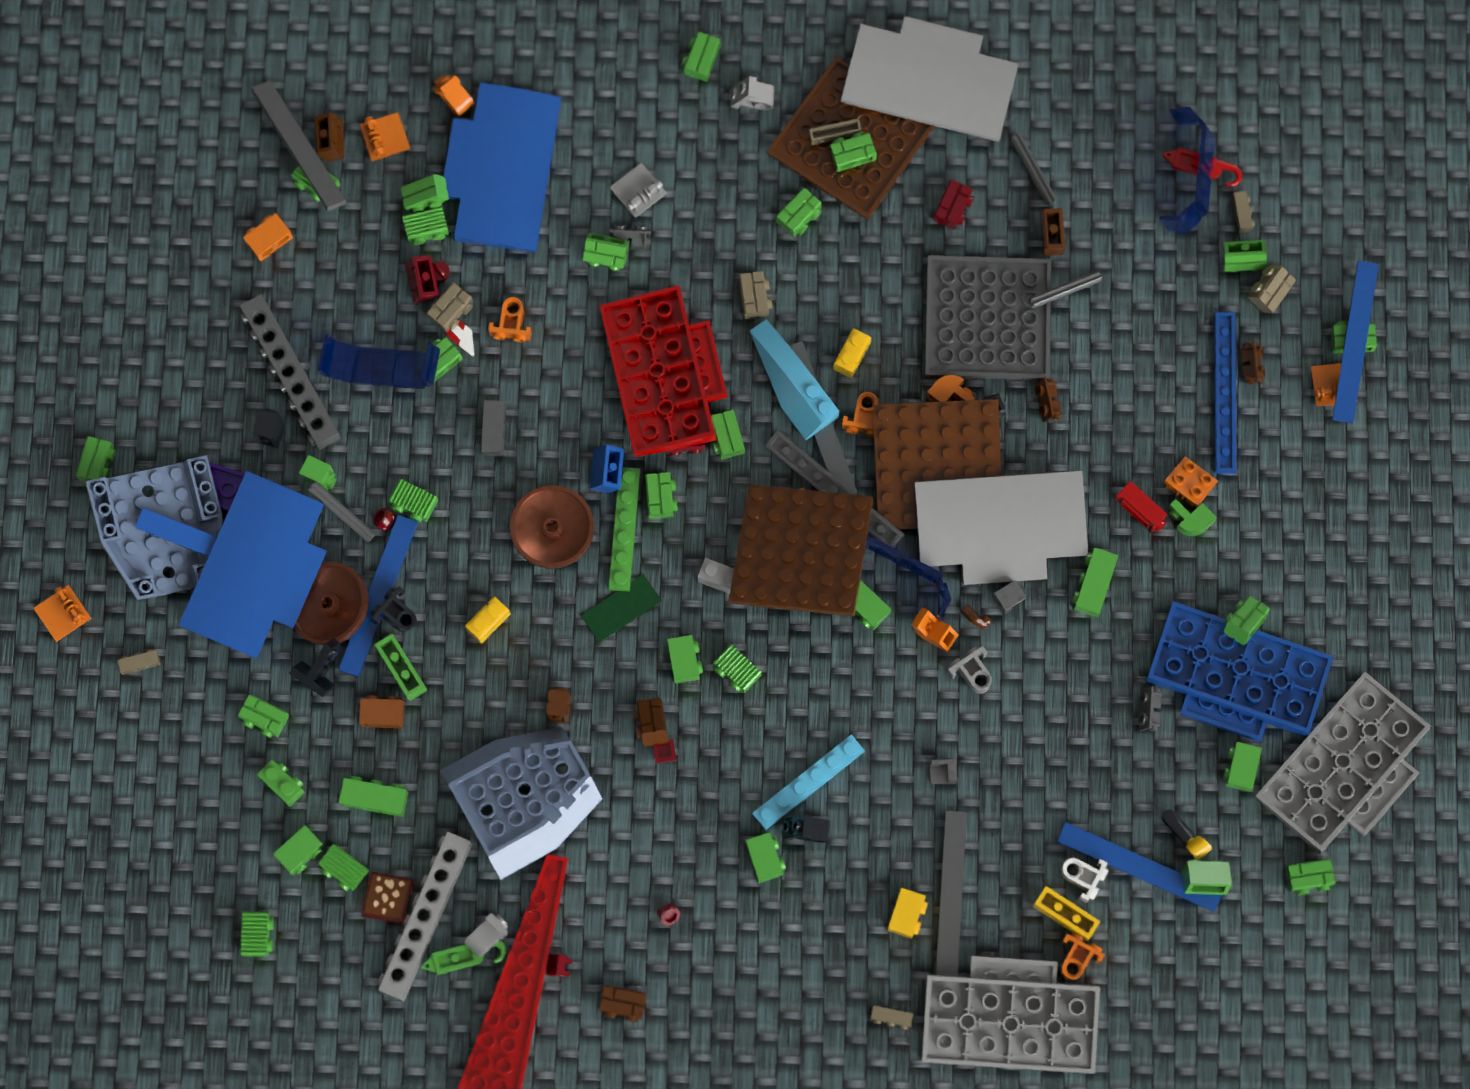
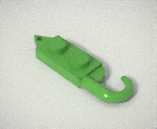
(458, 958)

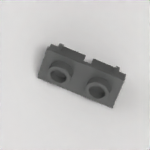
(638, 235)
(1149, 699)

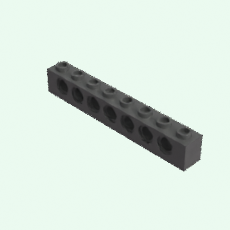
(258, 308)

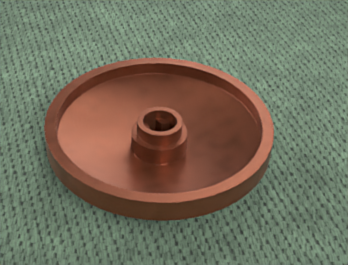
(552, 526)
(333, 605)

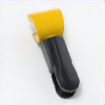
(1196, 846)

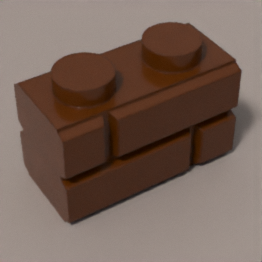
(329, 137)
(1052, 231)
(559, 705)
(652, 722)
(622, 1003)

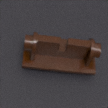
(1254, 371)
(1046, 390)

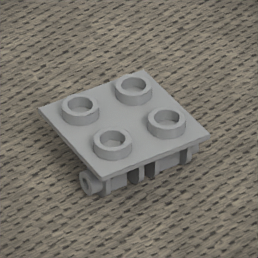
(638, 190)

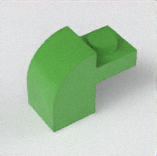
(1193, 523)

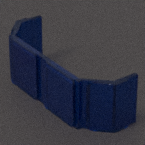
(1194, 212)
(378, 365)
(914, 566)

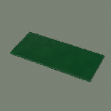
(621, 608)

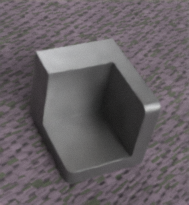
(1009, 596)
(943, 771)

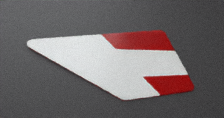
(463, 337)

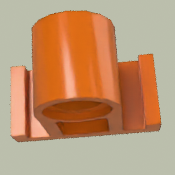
(453, 94)
(511, 323)
(863, 416)
(1079, 955)

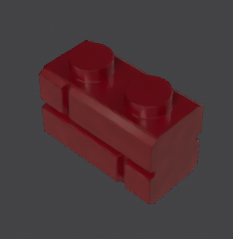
(953, 204)
(421, 279)

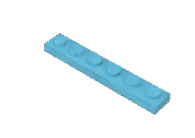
(808, 782)

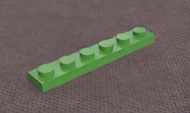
(624, 530)

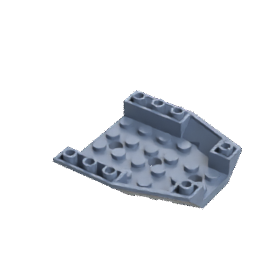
(180, 493)
(529, 824)

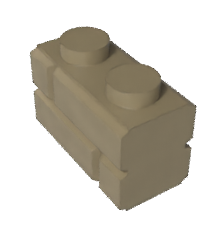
(1271, 288)
(754, 295)
(450, 307)

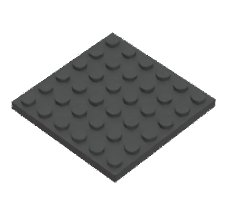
(983, 318)

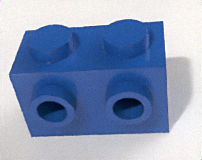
(606, 468)

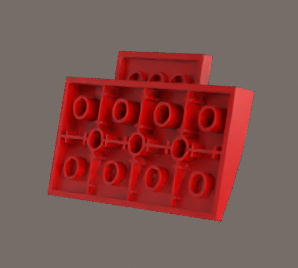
(663, 371)

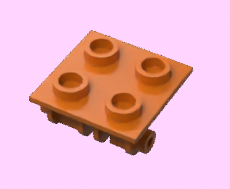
(384, 136)
(1325, 383)
(1190, 482)
(62, 612)

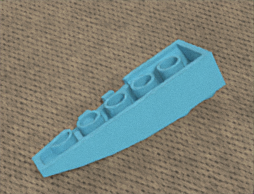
(792, 382)

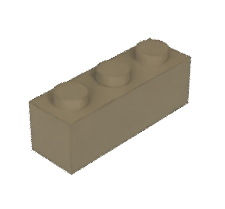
(1243, 211)
(139, 661)
(891, 1017)

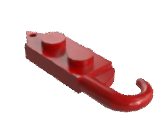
(1188, 161)

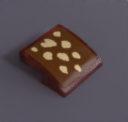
(387, 898)

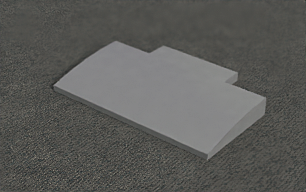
(930, 78)
(1001, 524)
(1347, 766)
(1011, 1017)

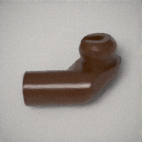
(973, 618)

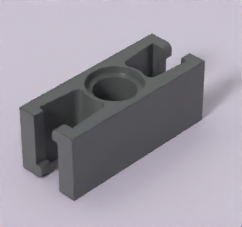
(493, 428)

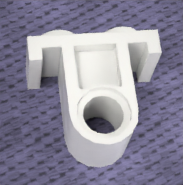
(1086, 878)

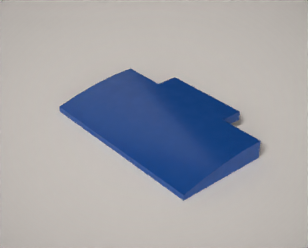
(502, 167)
(256, 567)
(1236, 683)

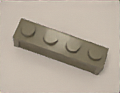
(834, 131)

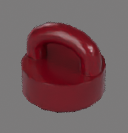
(441, 271)
(384, 519)
(668, 914)

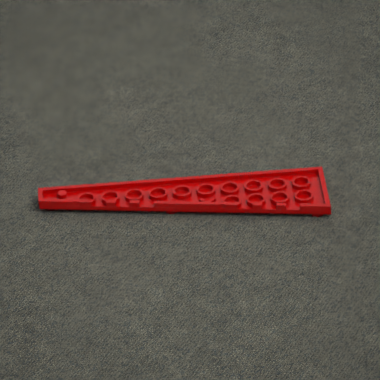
(509, 1024)

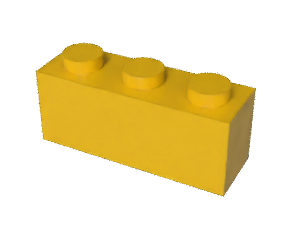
(1066, 913)

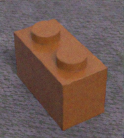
(382, 712)

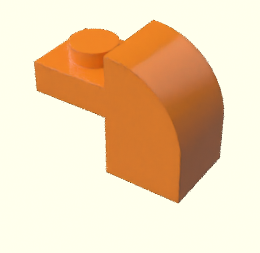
(948, 388)
(933, 630)

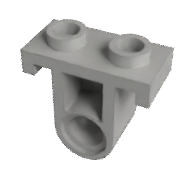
(752, 94)
(972, 668)
(487, 935)

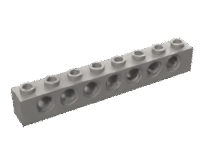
(400, 988)

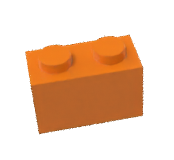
(267, 236)

